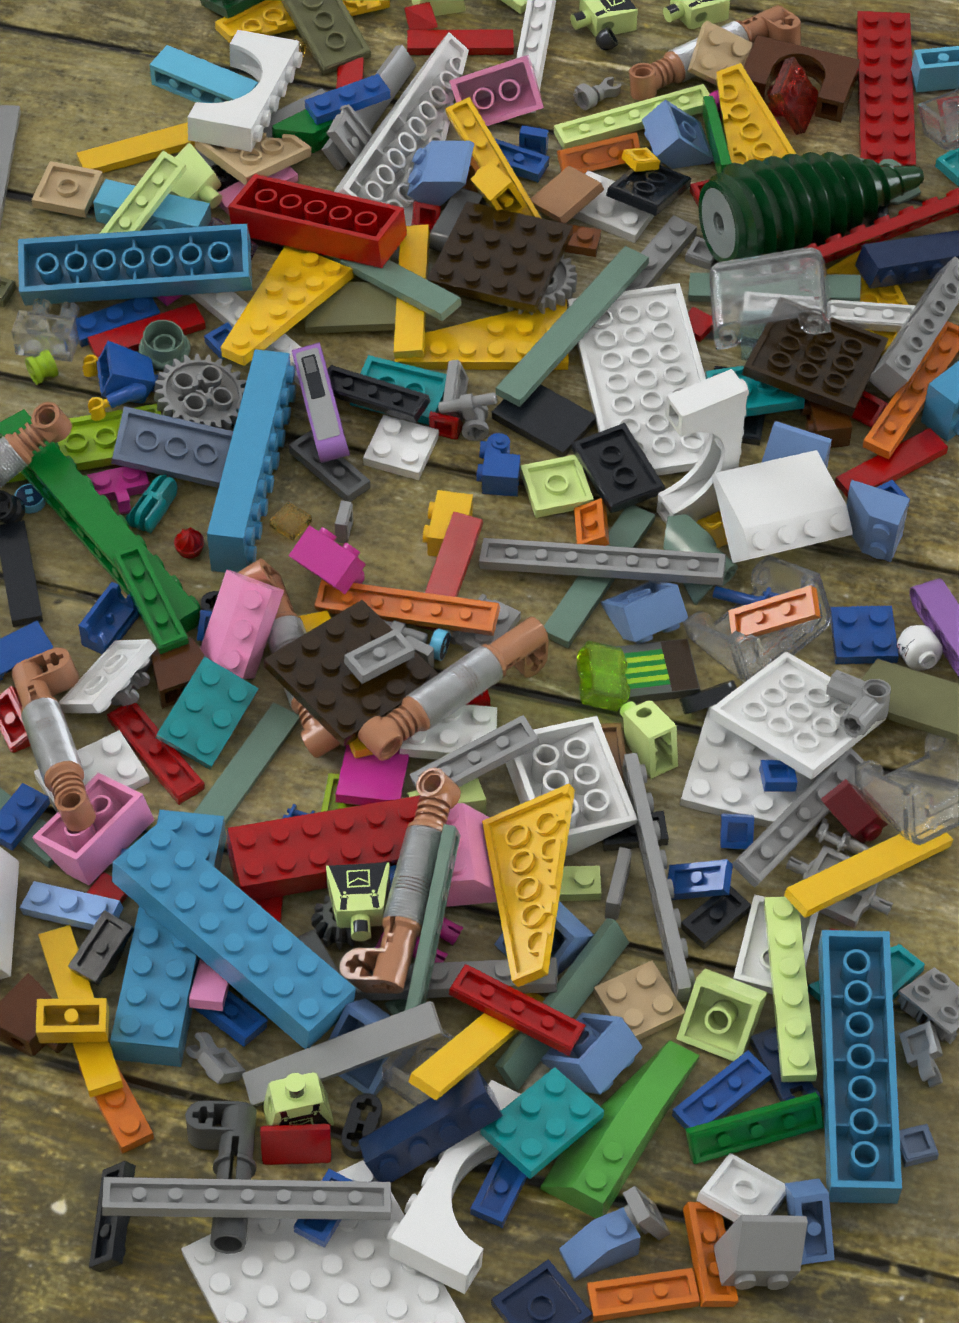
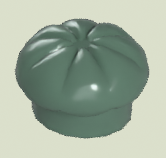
(163, 343)

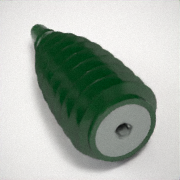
(795, 201)

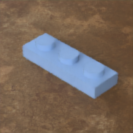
(67, 905)

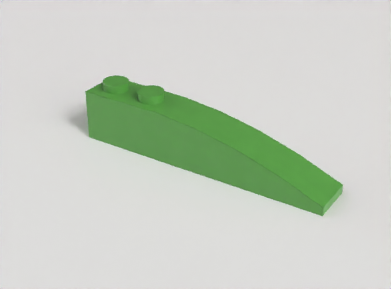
(601, 1160)

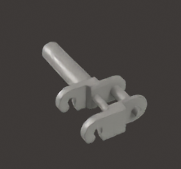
(138, 680)
(843, 842)

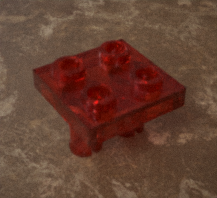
(793, 96)

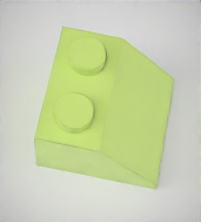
(721, 1015)

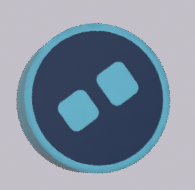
(32, 499)
(440, 642)

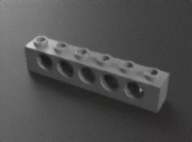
(918, 331)

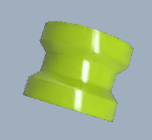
(41, 366)

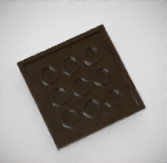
(501, 256)
(817, 367)
(322, 683)

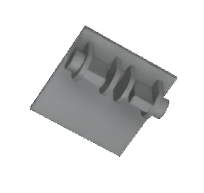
(933, 997)

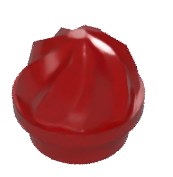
(189, 543)

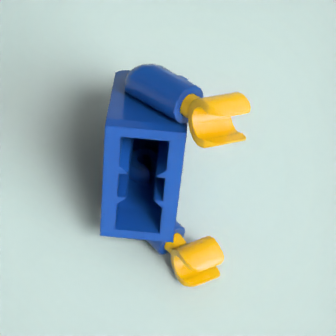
(122, 378)

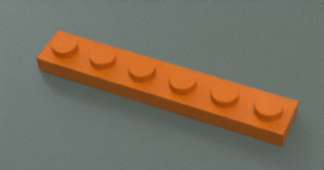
(910, 398)
(414, 607)

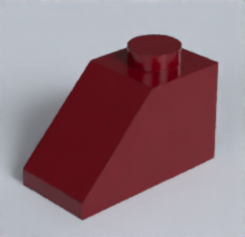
(854, 811)

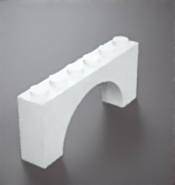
(242, 120)
(714, 408)
(429, 1232)

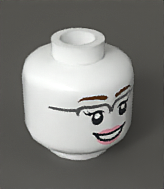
(919, 647)

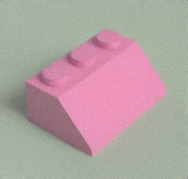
(501, 90)
(241, 624)
(119, 820)
(472, 871)

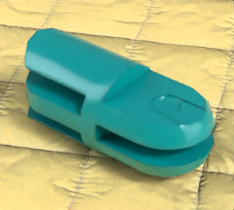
(153, 504)

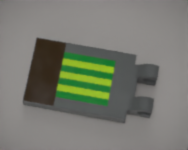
(660, 670)

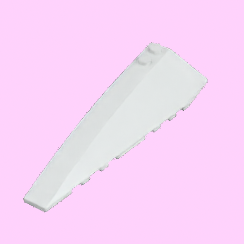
(412, 123)

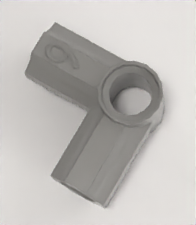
(867, 699)

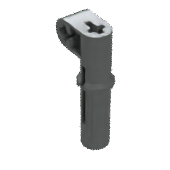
(231, 1139)

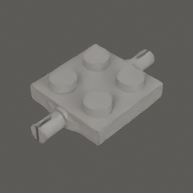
(851, 908)

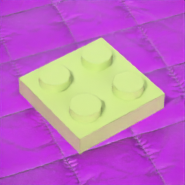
(555, 485)

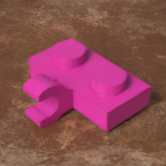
(120, 484)

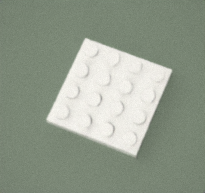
(789, 715)
(728, 778)

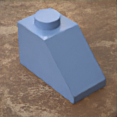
(812, 1200)
(601, 1244)

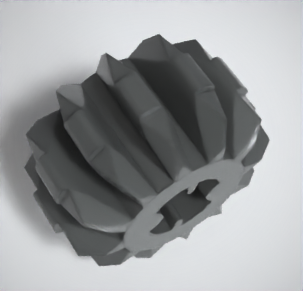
(326, 926)

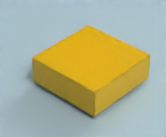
(641, 159)

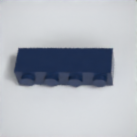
(906, 259)
(430, 1128)

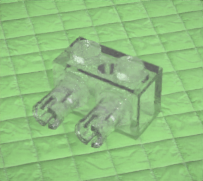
(40, 331)

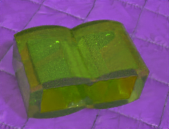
(602, 676)

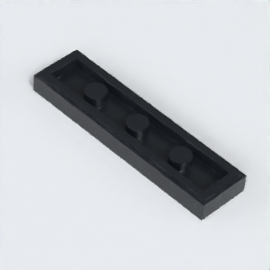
(377, 394)
(19, 574)

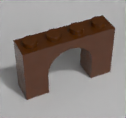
(832, 71)

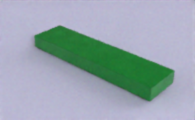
(715, 134)
(150, 598)
(754, 1128)

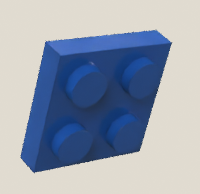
(863, 634)

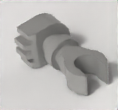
(587, 96)

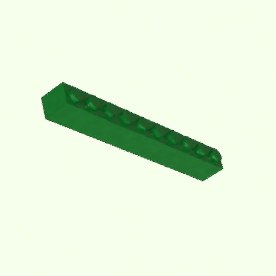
(93, 518)

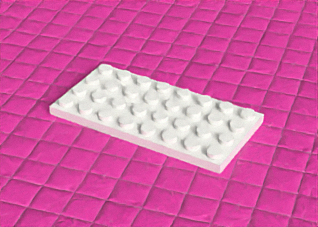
(637, 359)

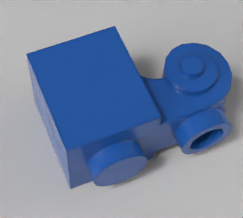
(500, 469)

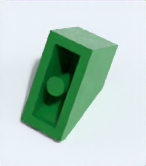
(304, 128)

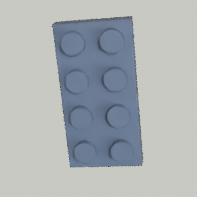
(171, 447)

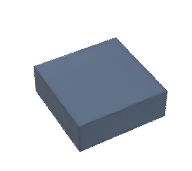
(917, 1145)

